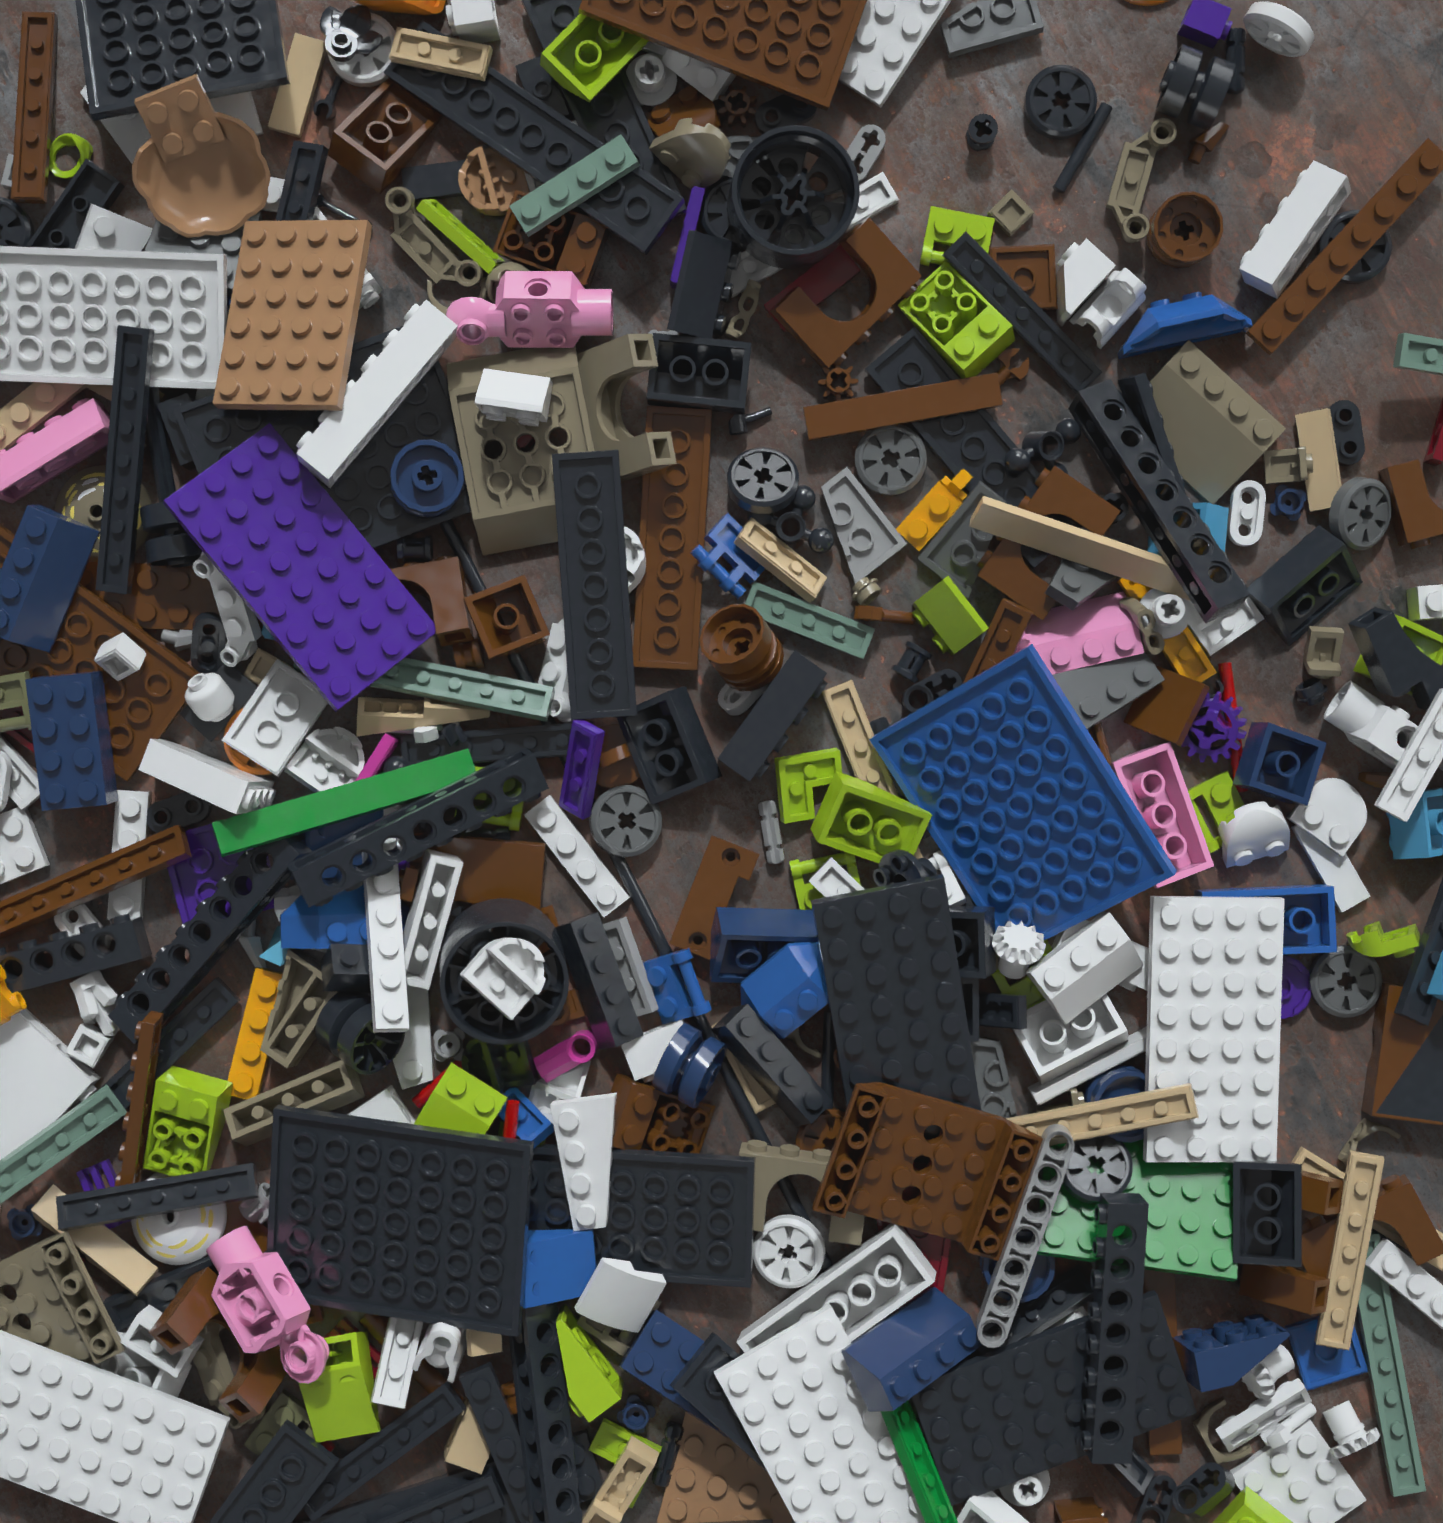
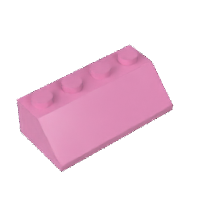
(53, 449)
(1084, 637)
(1163, 800)

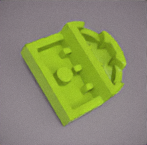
(1378, 944)

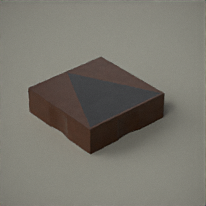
(1404, 1064)

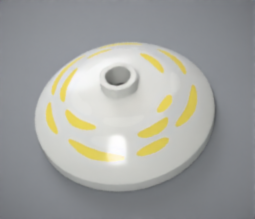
(184, 1238)

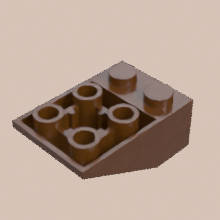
(566, 244)
(656, 1120)

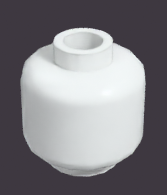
(209, 697)

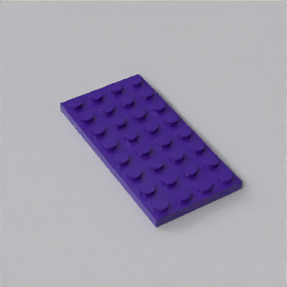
(301, 566)

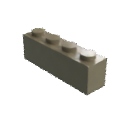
(319, 1090)

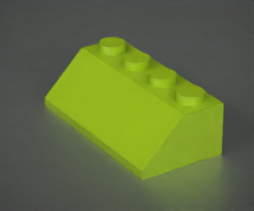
(589, 55)

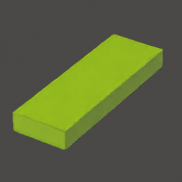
(459, 234)

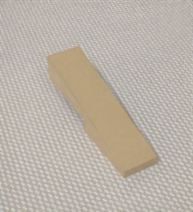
(390, 715)
(100, 1246)
(622, 1483)

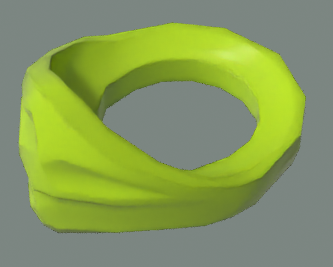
(69, 139)

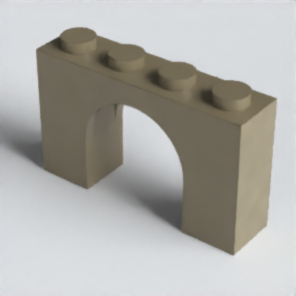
(603, 377)
(778, 1162)

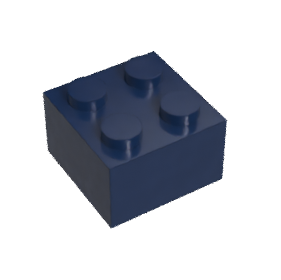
(1279, 763)

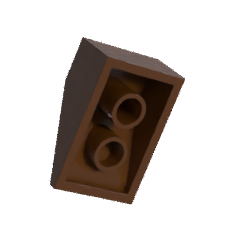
(382, 135)

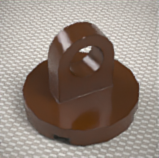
(616, 761)

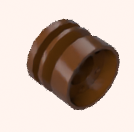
(1192, 213)
(741, 647)

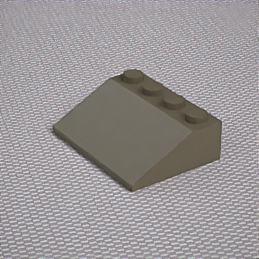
(1210, 422)

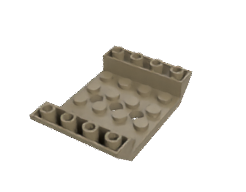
(515, 492)
(58, 1300)

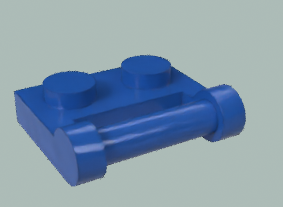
(670, 989)

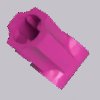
(564, 1056)

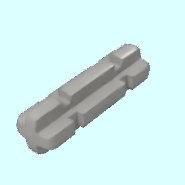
(771, 832)

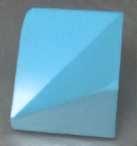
(274, 951)

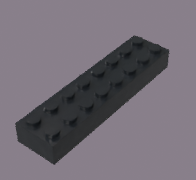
(66, 218)

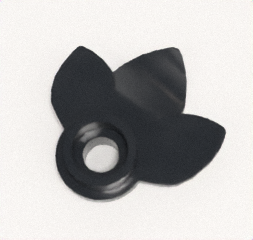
(351, 28)

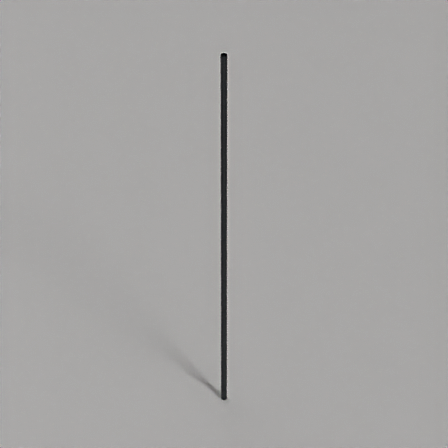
(643, 908)

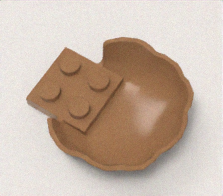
(199, 165)

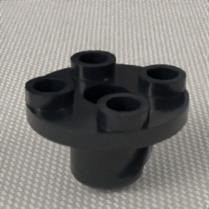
(901, 867)

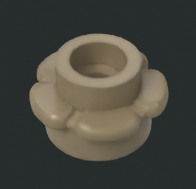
(866, 591)

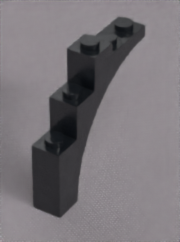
(1394, 659)

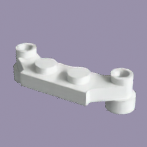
(237, 618)
(555, 672)

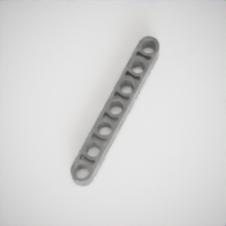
(1024, 1251)

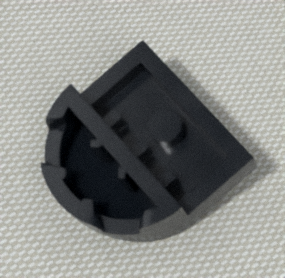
(500, 1064)

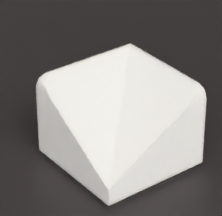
(120, 656)
(88, 1044)

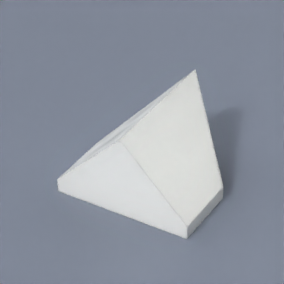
(563, 1087)

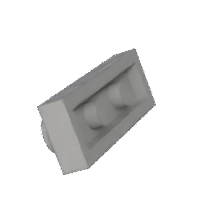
(631, 966)

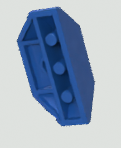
(1173, 324)
(333, 923)
(787, 988)

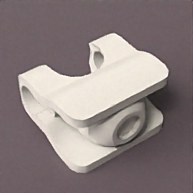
(1111, 305)
(442, 1348)

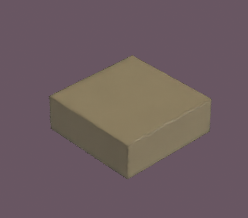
(1011, 213)

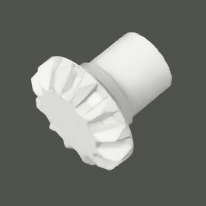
(651, 79)
(1169, 610)
(1017, 948)
(1265, 1373)
(1348, 1430)
(1028, 1490)

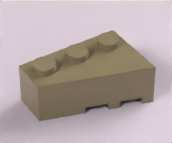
(295, 1010)

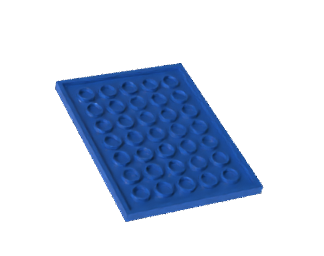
(1023, 799)

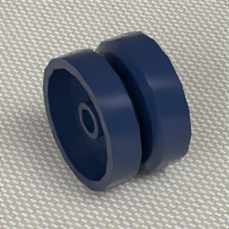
(431, 459)
(689, 1065)
(1114, 1083)
(1039, 1277)

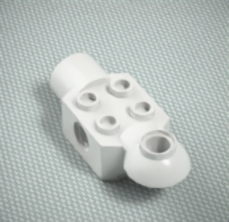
(1371, 723)

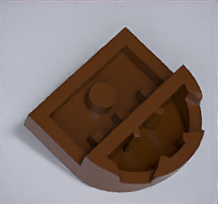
(685, 104)

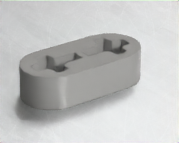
(873, 152)

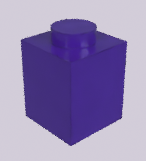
(1206, 22)

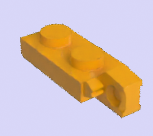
(934, 510)

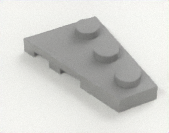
(860, 525)

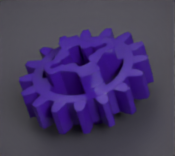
(1223, 729)

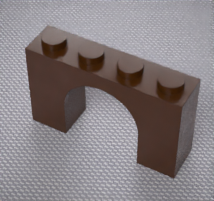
(889, 279)
(1056, 495)
(1413, 510)
(445, 587)
(1396, 1206)
(1284, 1284)
(184, 1319)

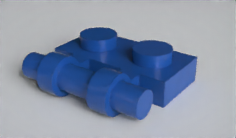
(721, 539)

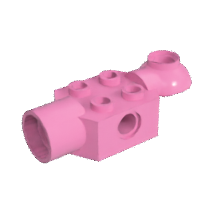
(535, 311)
(265, 1305)

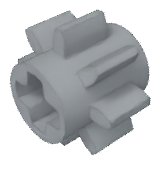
(257, 1208)

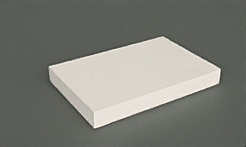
(276, 718)

